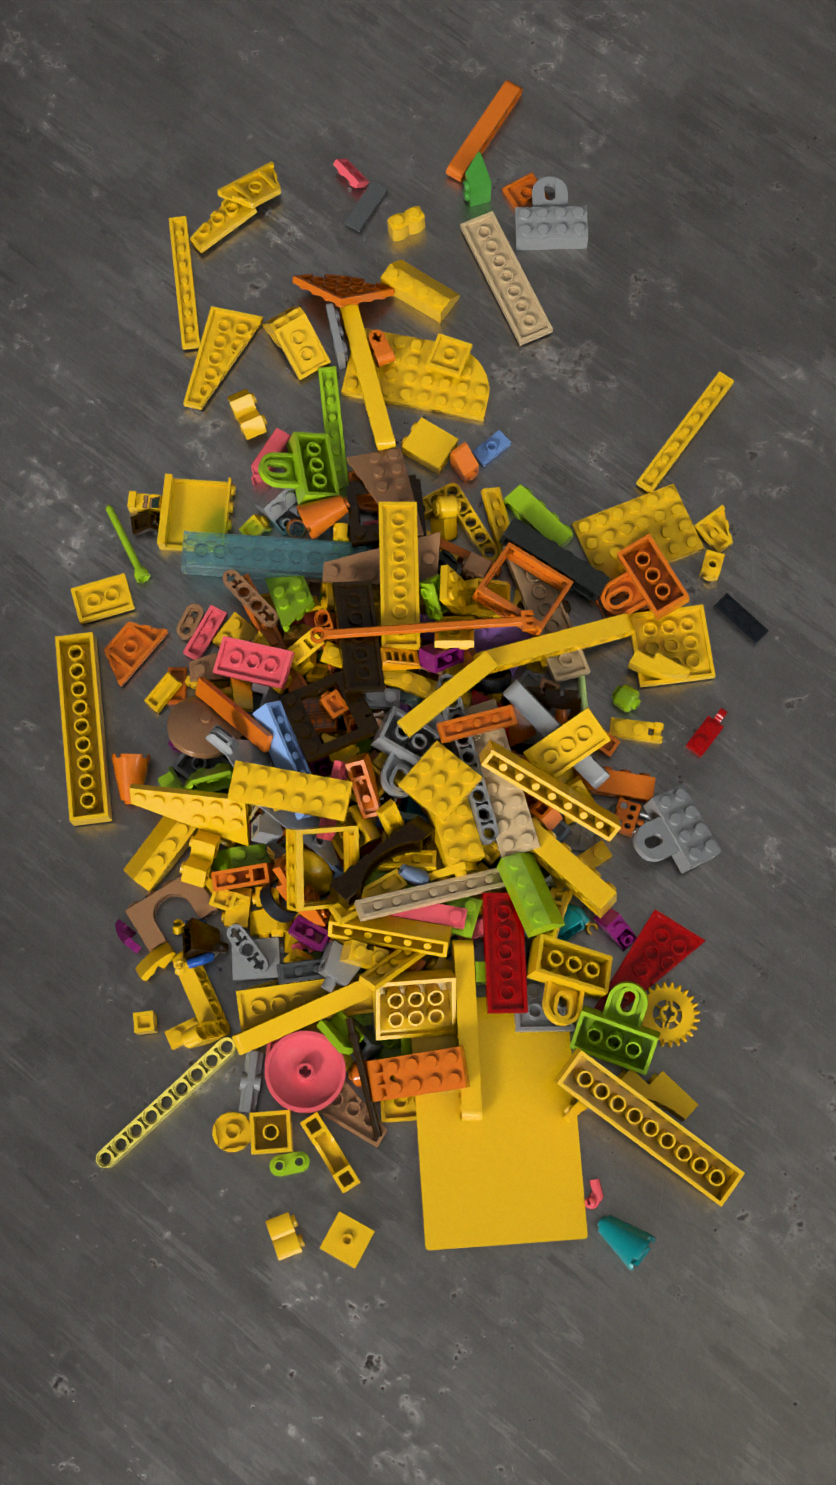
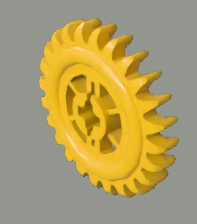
(687, 1013)

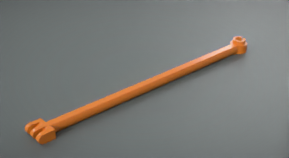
(521, 620)

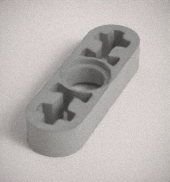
(260, 957)

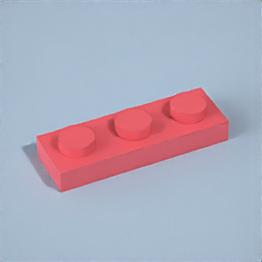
(205, 633)

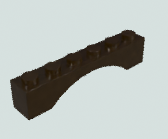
(410, 838)

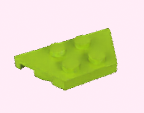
(290, 598)

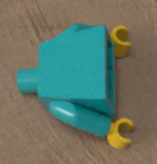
(574, 922)

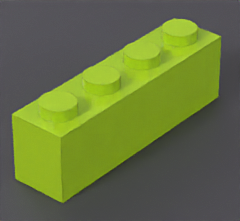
(537, 516)

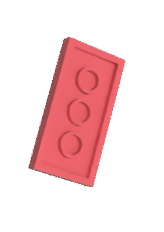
(253, 662)

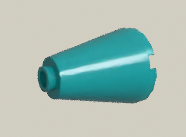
(626, 1240)

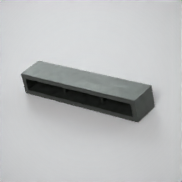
(585, 578)

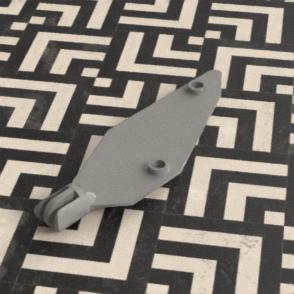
(247, 752)

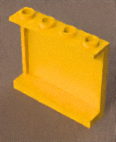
(193, 507)

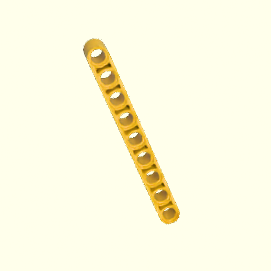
(367, 377)
(560, 642)
(300, 1016)
(467, 1027)

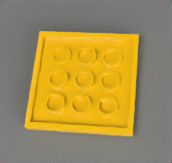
(677, 636)

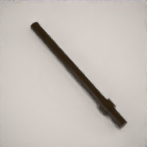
(354, 1038)

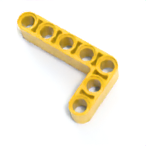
(464, 517)
(206, 1007)

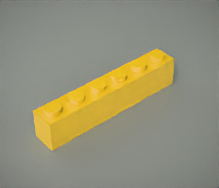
(395, 933)

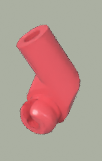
(595, 1196)

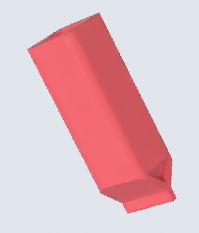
(276, 443)

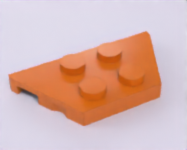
(132, 648)

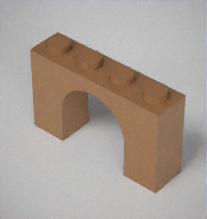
(144, 912)

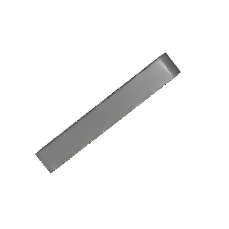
(547, 723)

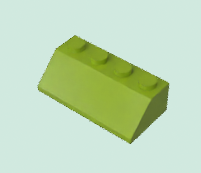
(529, 893)

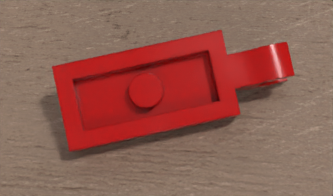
(706, 733)

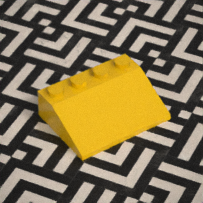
(416, 1005)

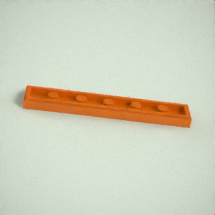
(234, 714)

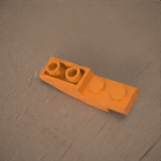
(319, 916)

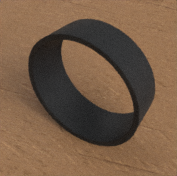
(272, 907)

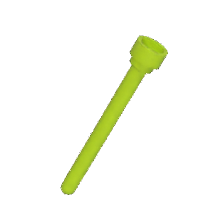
(141, 573)

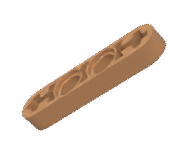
(250, 598)

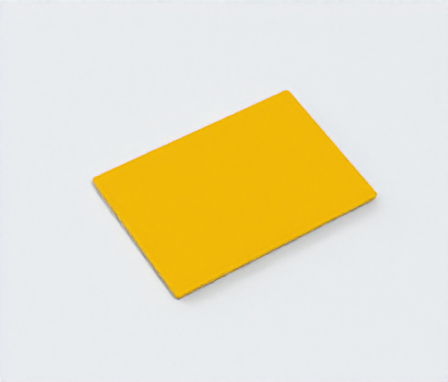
(516, 1168)

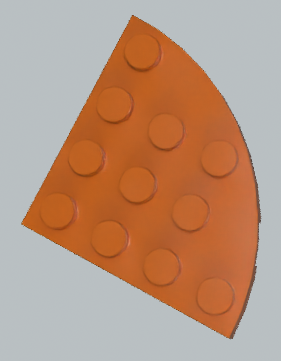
(342, 289)

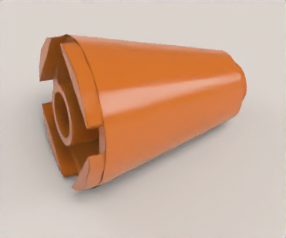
(322, 514)
(129, 770)

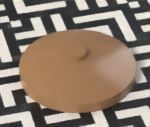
(191, 723)

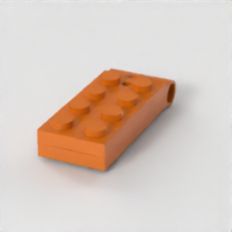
(418, 1074)

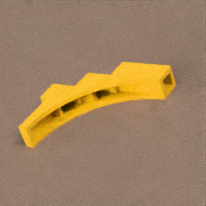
(661, 1092)

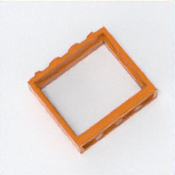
(535, 567)

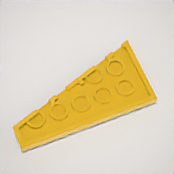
(196, 808)

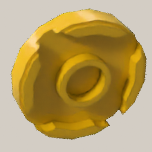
(231, 1132)

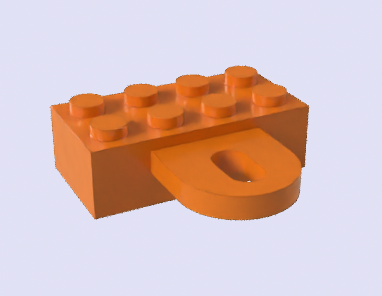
(647, 581)

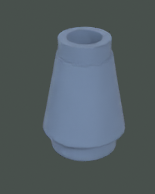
(414, 875)

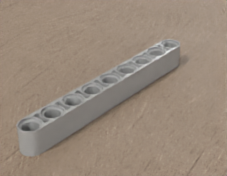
(469, 749)

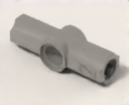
(251, 1082)

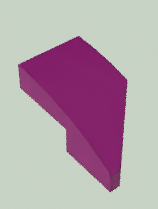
(126, 934)

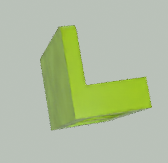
(337, 1031)

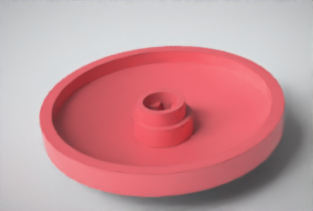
(305, 1072)

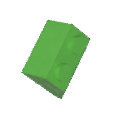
(477, 182)

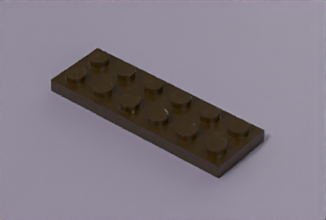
(359, 655)

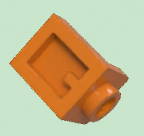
(333, 704)

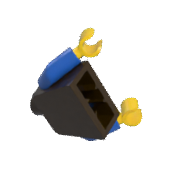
(200, 943)

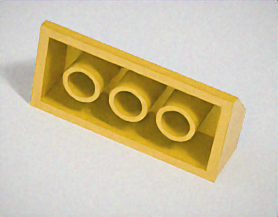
(419, 290)
(160, 852)

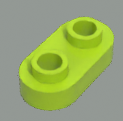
(289, 1163)

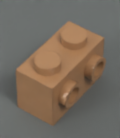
(475, 567)

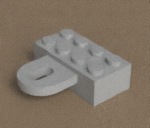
(550, 222)
(401, 750)
(679, 829)

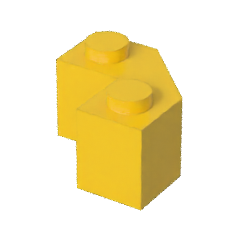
(245, 412)
(203, 852)

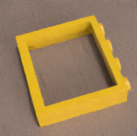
(294, 862)

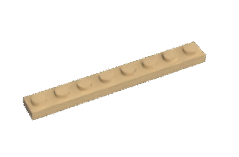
(428, 894)

